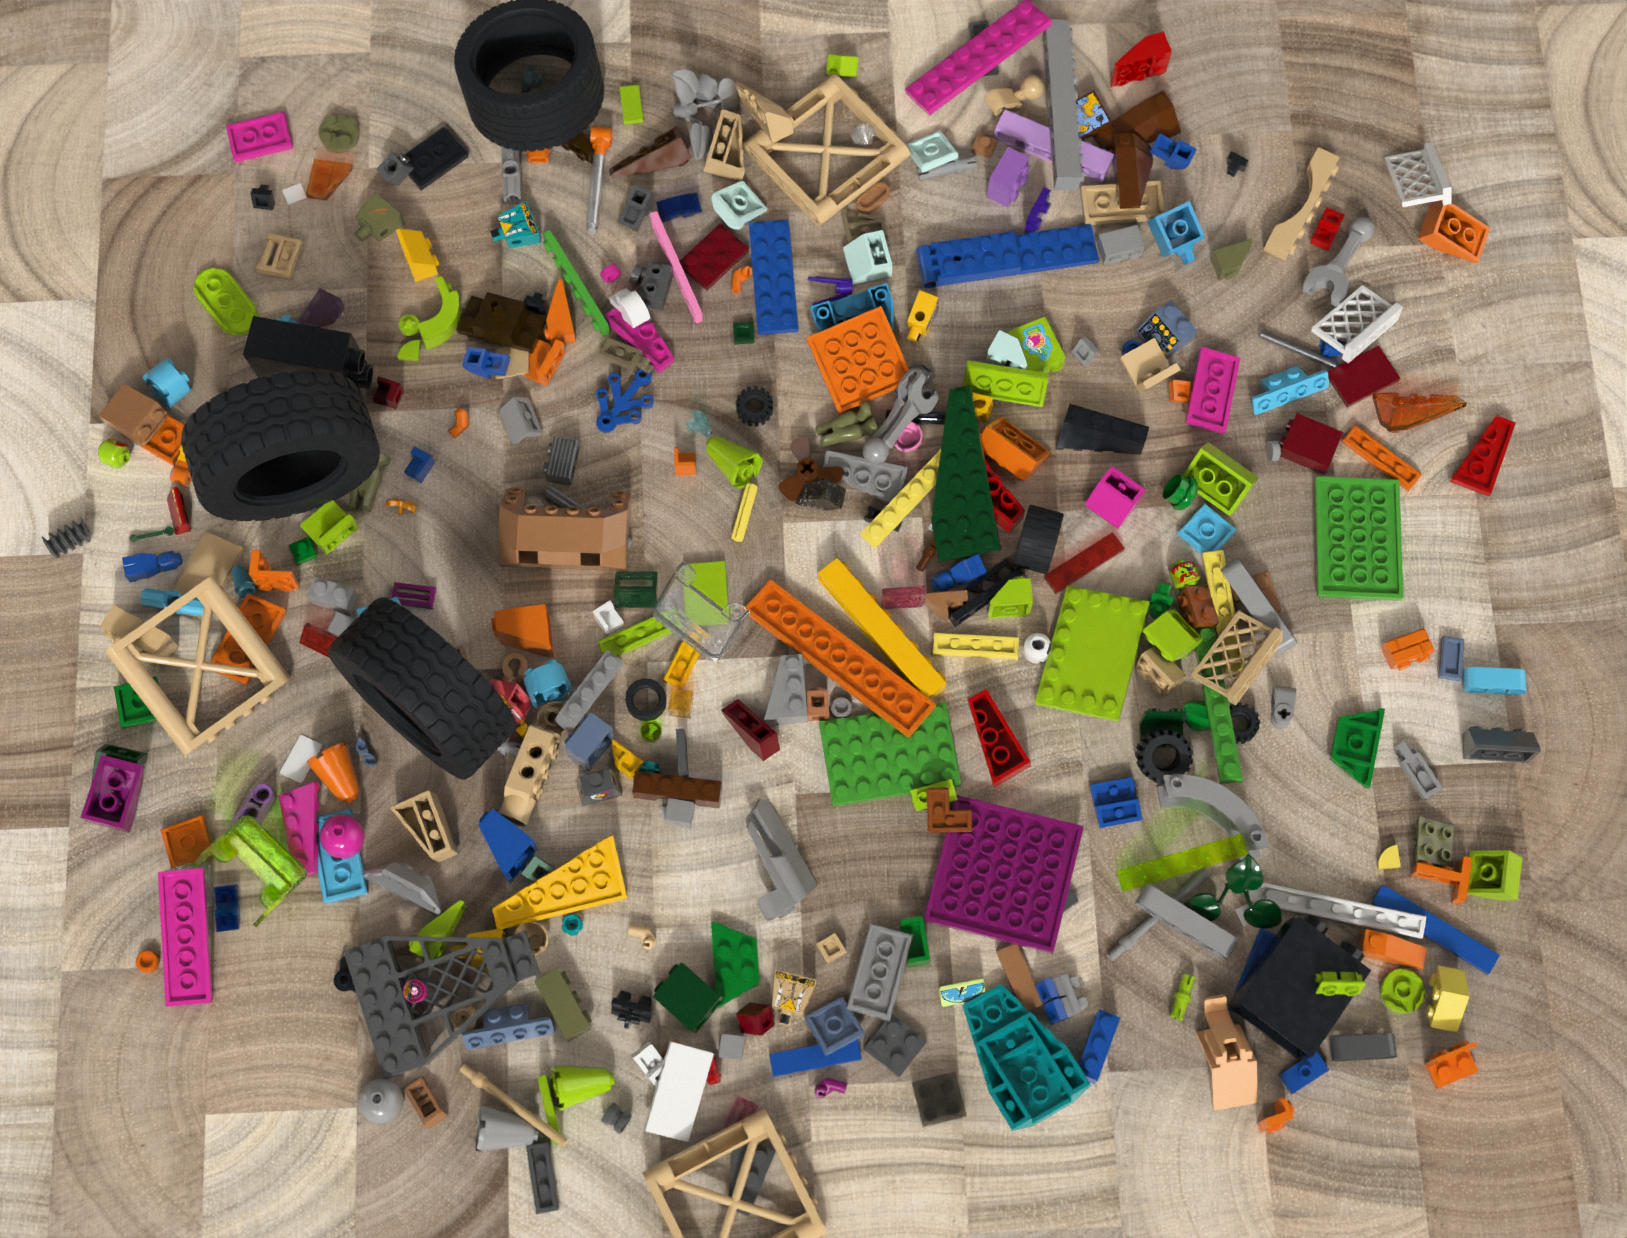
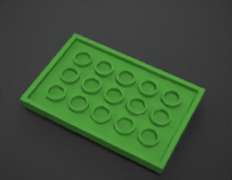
(1358, 538)
(876, 761)

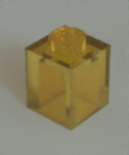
(681, 703)

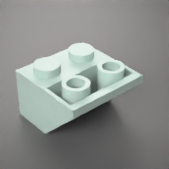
(868, 258)
(1006, 352)

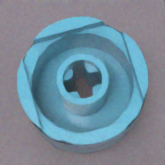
(167, 383)
(547, 683)

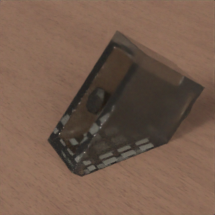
(822, 495)

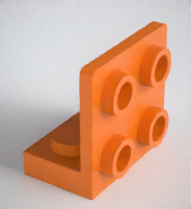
(545, 361)
(266, 579)
(1453, 1065)

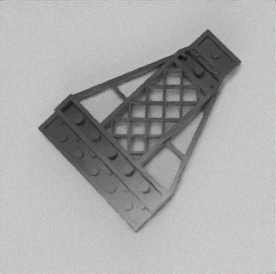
(392, 1017)

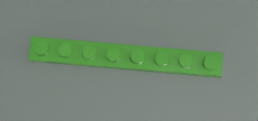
(1219, 715)

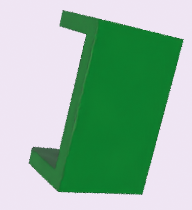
(918, 951)

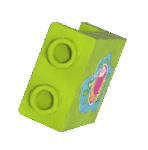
(1039, 346)

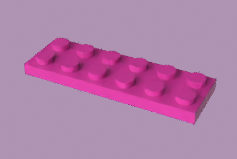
(185, 937)

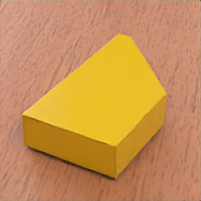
(625, 760)

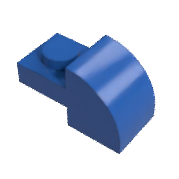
(1176, 154)
(485, 364)

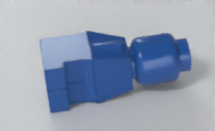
(148, 565)
(959, 574)

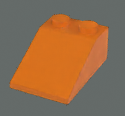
(1454, 231)

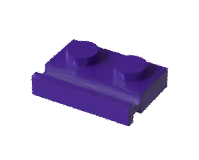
(1041, 206)

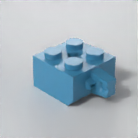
(1178, 241)

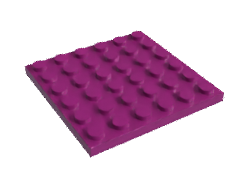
(1005, 875)

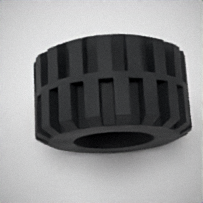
(1151, 742)

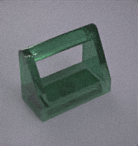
(635, 595)

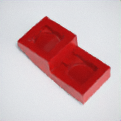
(1327, 228)

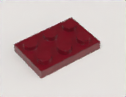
(713, 256)

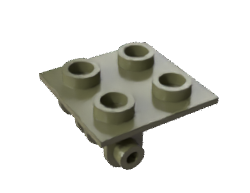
(1433, 842)

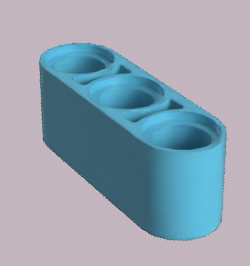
(1494, 680)

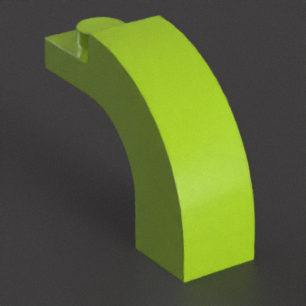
(444, 324)

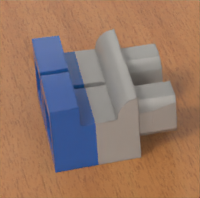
(1061, 997)

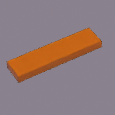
(1381, 458)

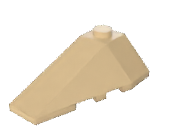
(769, 115)

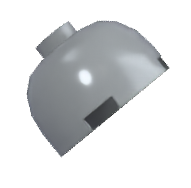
(389, 1098)

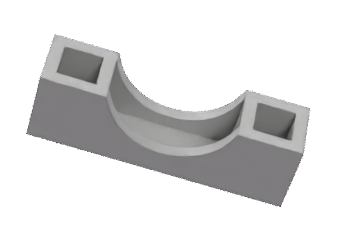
(588, 691)

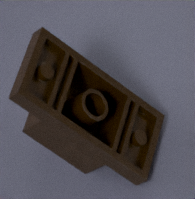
(502, 322)

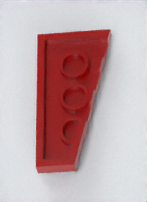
(1485, 459)

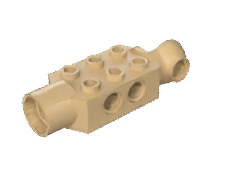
(541, 740)

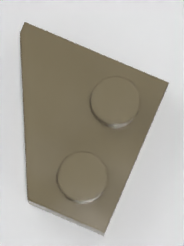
(861, 224)

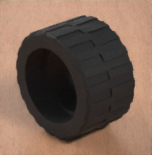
(1038, 539)

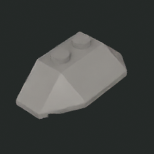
(407, 885)

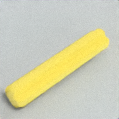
(744, 512)

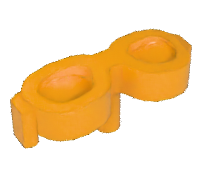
(402, 504)

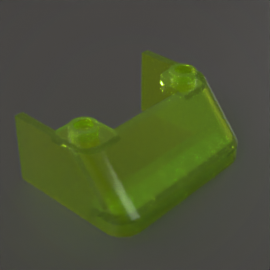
(263, 856)

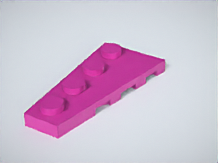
(299, 818)

